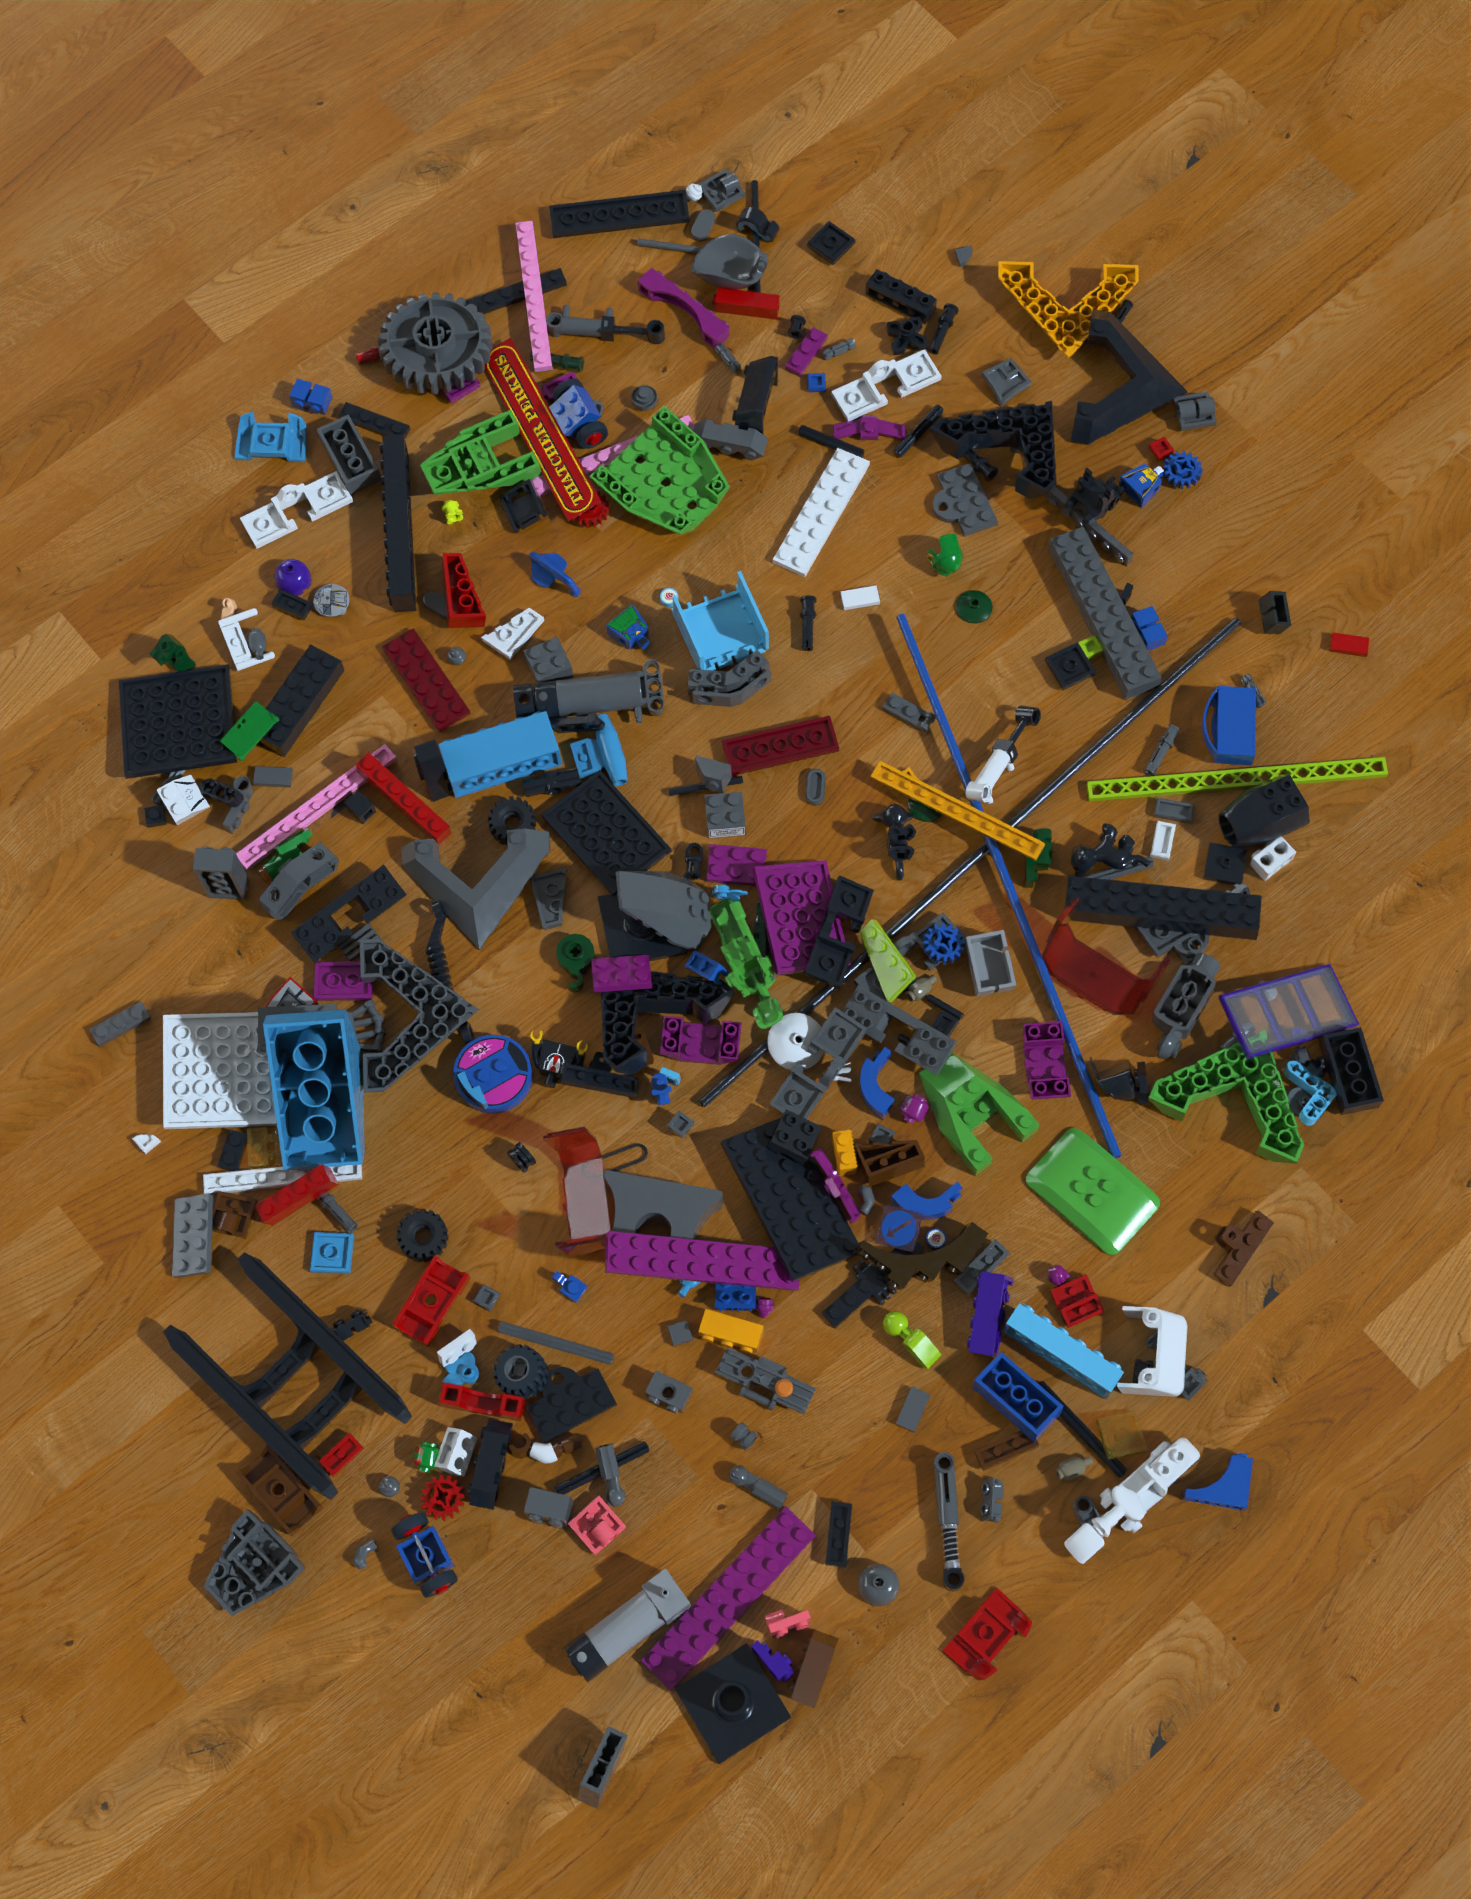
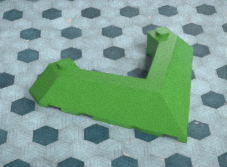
(1259, 1085)

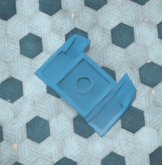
(271, 439)

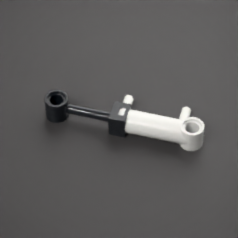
(1002, 757)

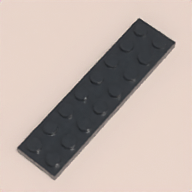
(619, 213)

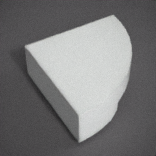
(146, 1142)

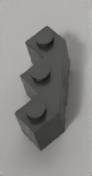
(730, 439)

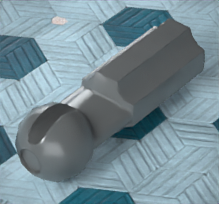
(609, 1472)
(758, 1486)

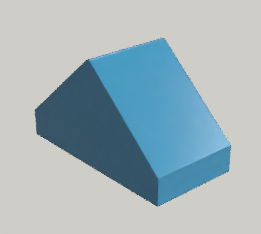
(316, 1088)

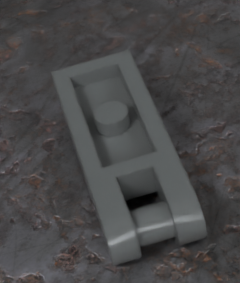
(908, 712)

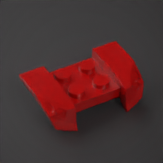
(987, 1634)

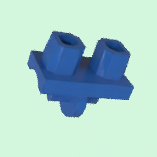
(659, 1083)

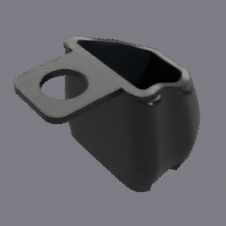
(1116, 1081)

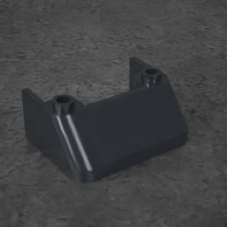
(755, 393)

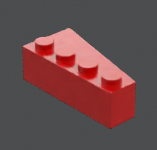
(461, 600)

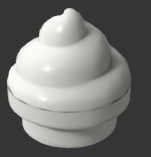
(694, 192)

